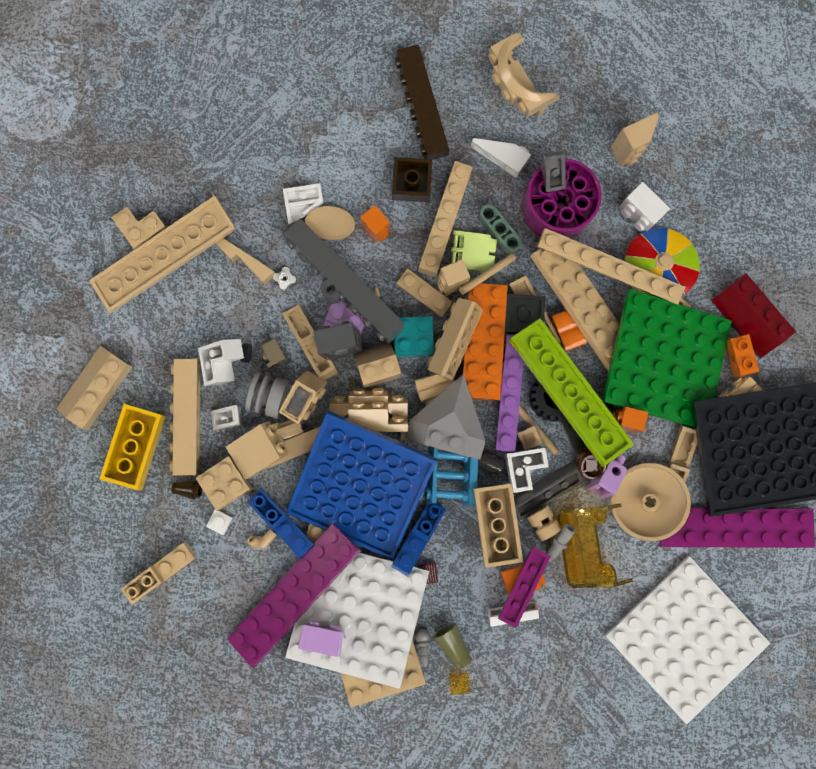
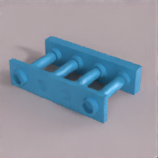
(468, 477)

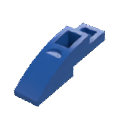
(281, 523)
(418, 538)

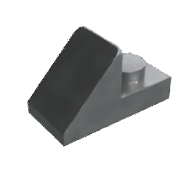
(554, 171)

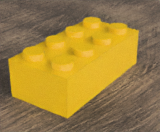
(132, 447)

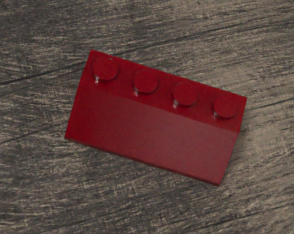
(753, 315)

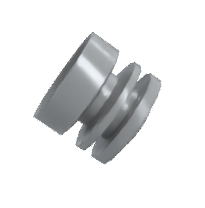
(263, 393)

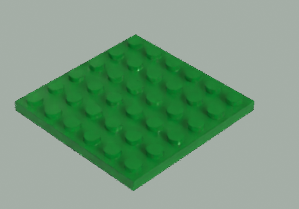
(665, 358)

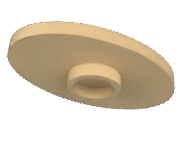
(330, 222)

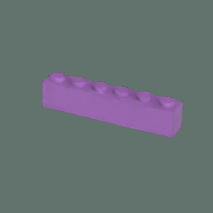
(509, 399)

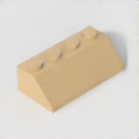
(455, 339)
(93, 388)
(498, 525)

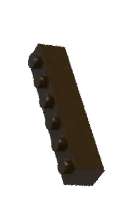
(422, 102)

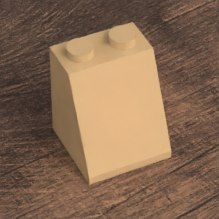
(377, 365)

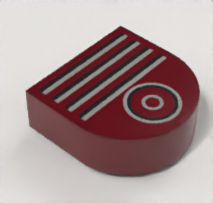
(432, 577)

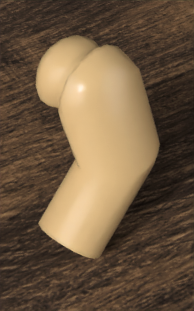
(261, 541)

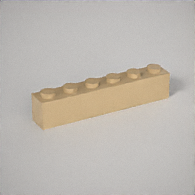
(445, 219)
(185, 417)

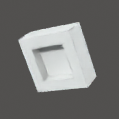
(219, 522)

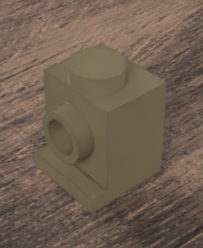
(272, 353)

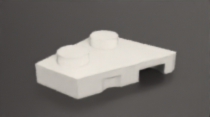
(301, 201)

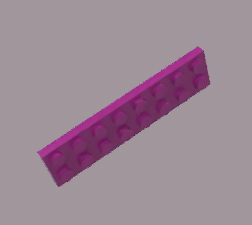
(746, 529)
(293, 595)

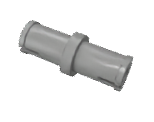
(560, 541)

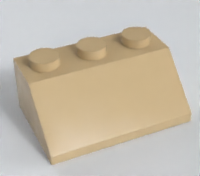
(634, 140)

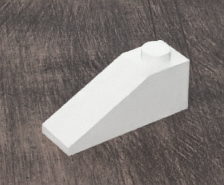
(505, 155)

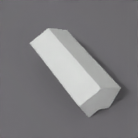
(530, 613)

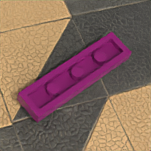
(524, 587)

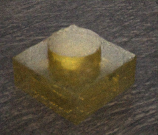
(459, 683)

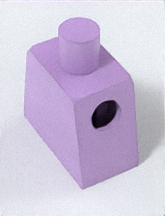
(611, 479)

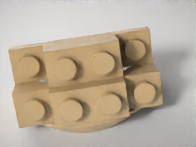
(514, 81)
(371, 410)

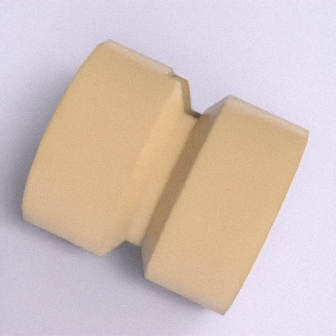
(547, 529)

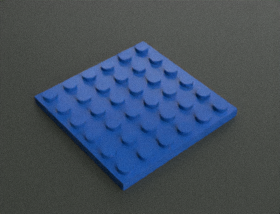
(361, 484)

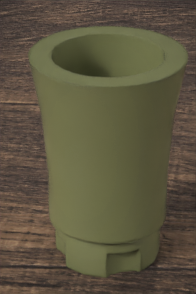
(453, 646)

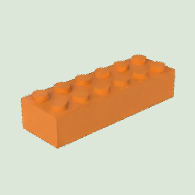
(485, 350)

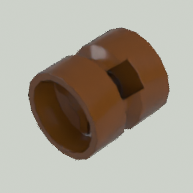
(589, 465)

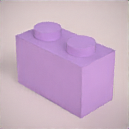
(321, 639)

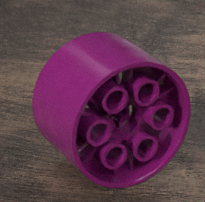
(538, 218)

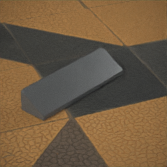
(547, 490)

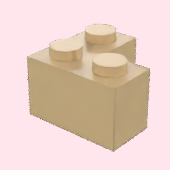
(138, 231)

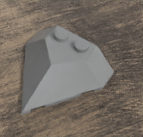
(449, 423)

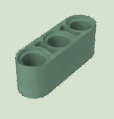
(499, 220)

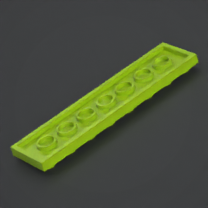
(571, 392)

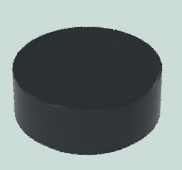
(247, 352)

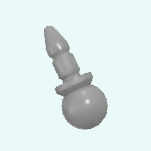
(422, 637)

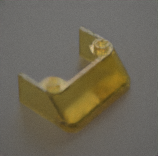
(583, 553)

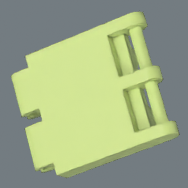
(474, 250)

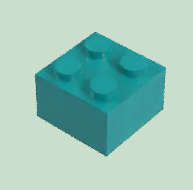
(416, 338)

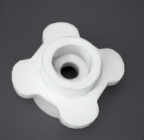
(289, 278)

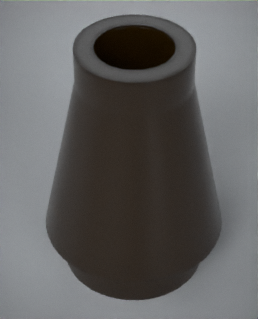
(187, 489)

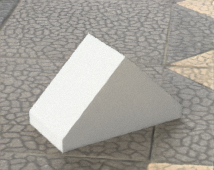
(227, 417)

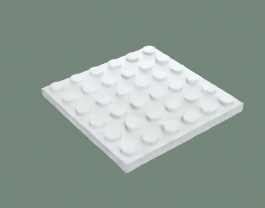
(378, 616)
(687, 639)

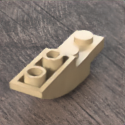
(158, 573)

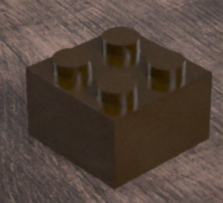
(412, 179)

